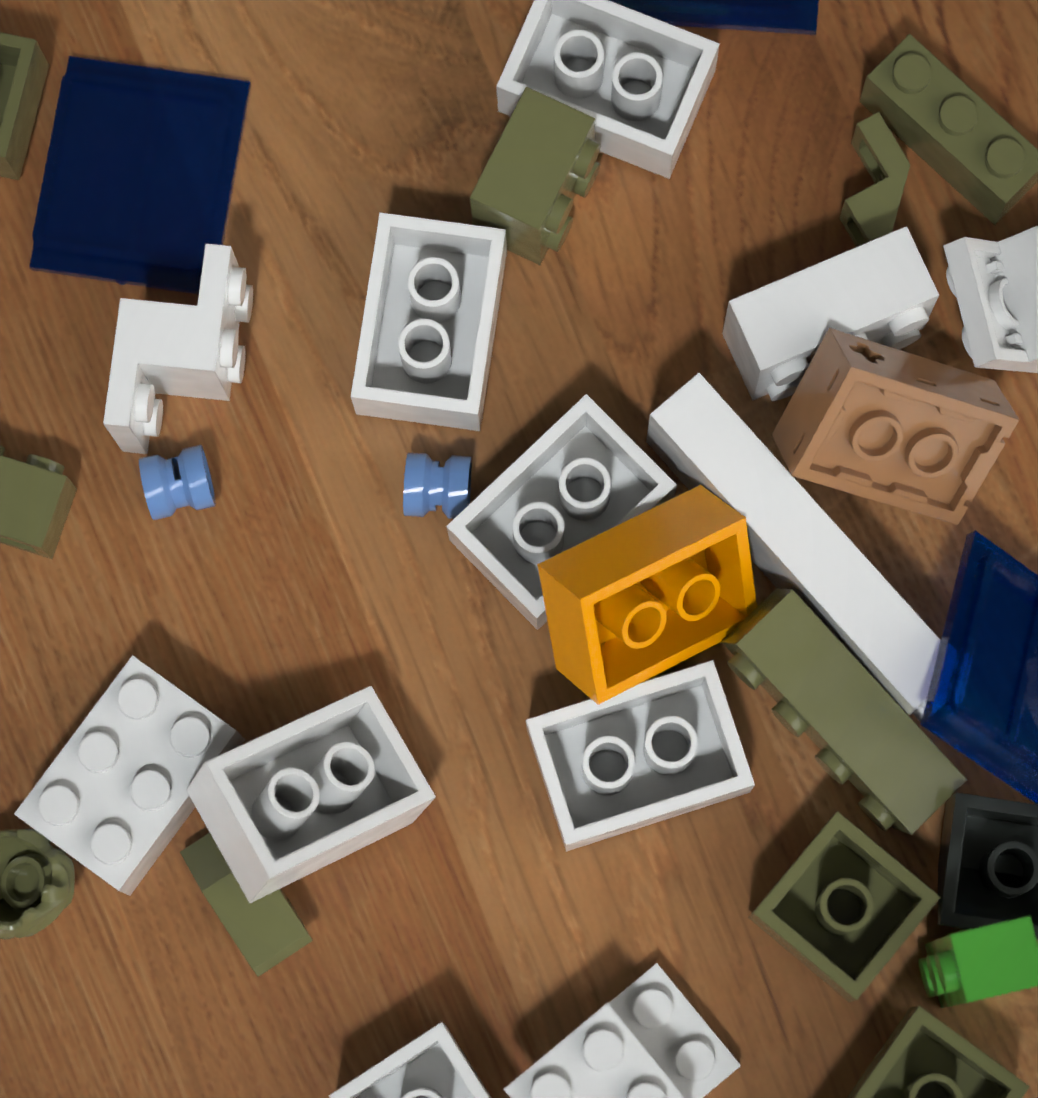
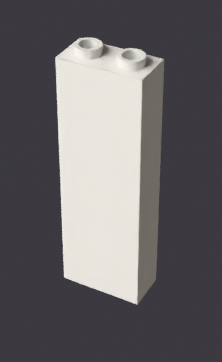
(796, 539)

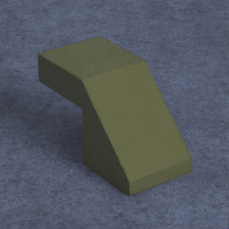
(874, 209)
(263, 929)

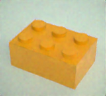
(648, 593)

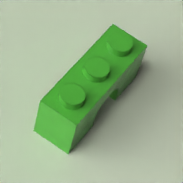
(981, 963)

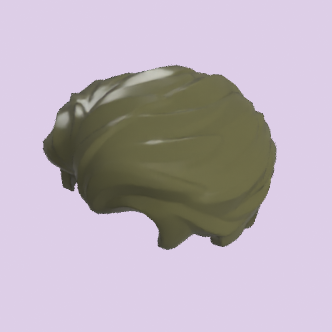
(34, 882)

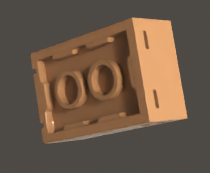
(893, 427)

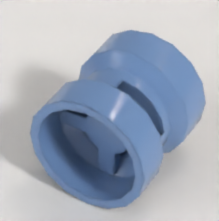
(177, 482)
(432, 485)

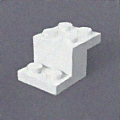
(997, 299)
(177, 350)
(633, 1047)

